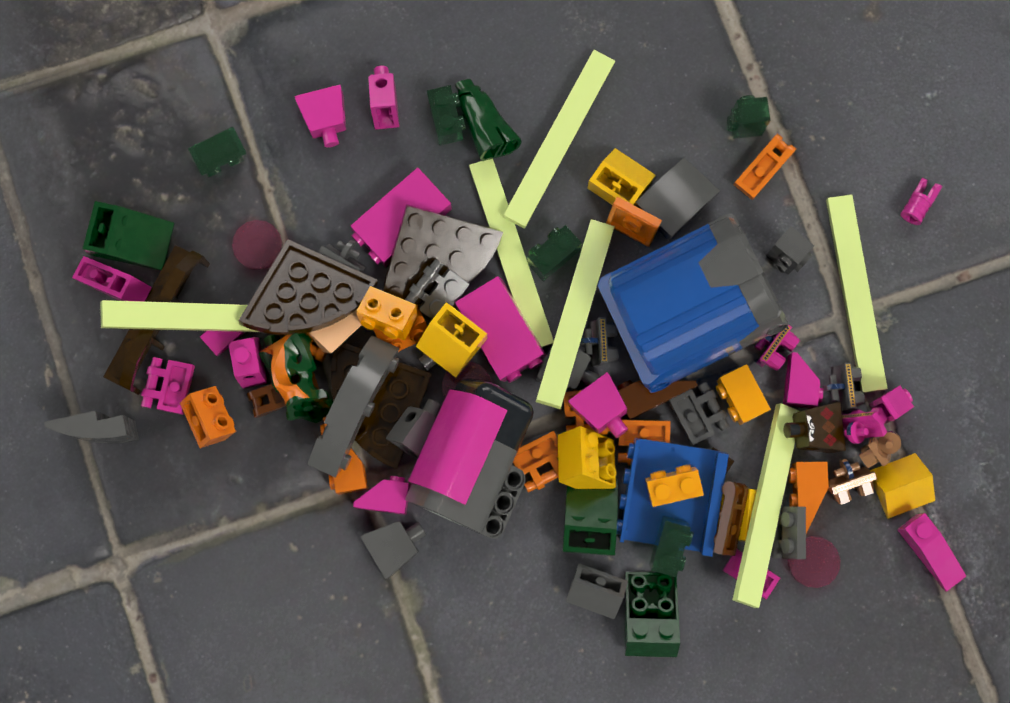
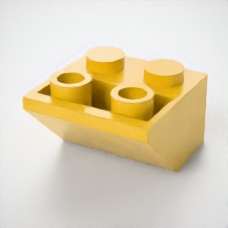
(620, 178)
(451, 340)
(586, 459)

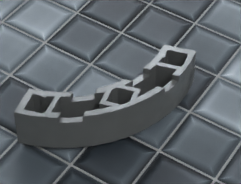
(352, 405)

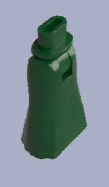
(488, 128)

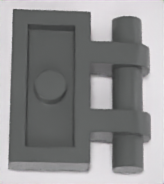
(447, 289)
(692, 417)
(790, 534)

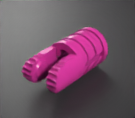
(920, 203)

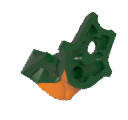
(282, 363)

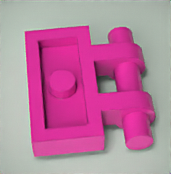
(174, 388)

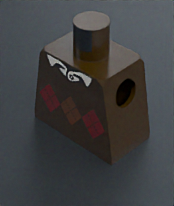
(818, 429)

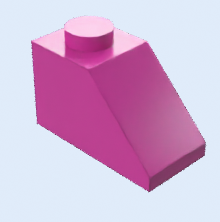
(801, 384)
(894, 403)
(386, 497)

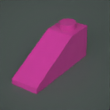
(111, 281)
(932, 550)

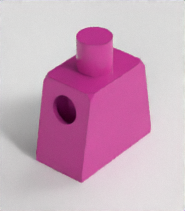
(383, 99)
(324, 113)
(247, 362)
(601, 406)

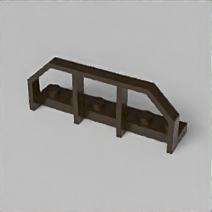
(139, 341)

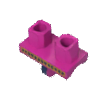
(770, 356)
(864, 425)

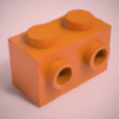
(208, 416)

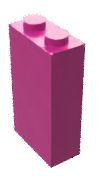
(381, 223)
(510, 340)

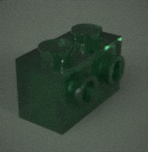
(445, 116)
(749, 117)
(217, 151)
(553, 253)
(670, 546)

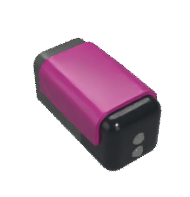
(471, 456)

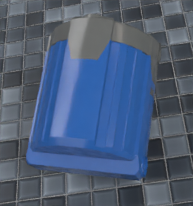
(692, 303)

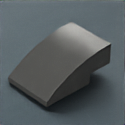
(677, 197)
(96, 427)

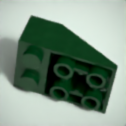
(128, 236)
(590, 521)
(651, 615)

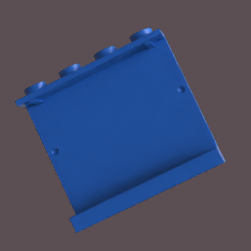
(642, 520)

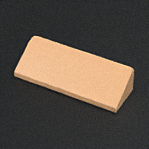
(333, 336)

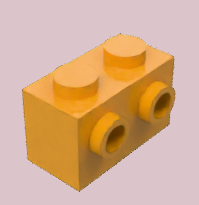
(387, 313)
(742, 395)
(674, 486)

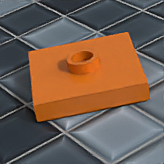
(633, 221)

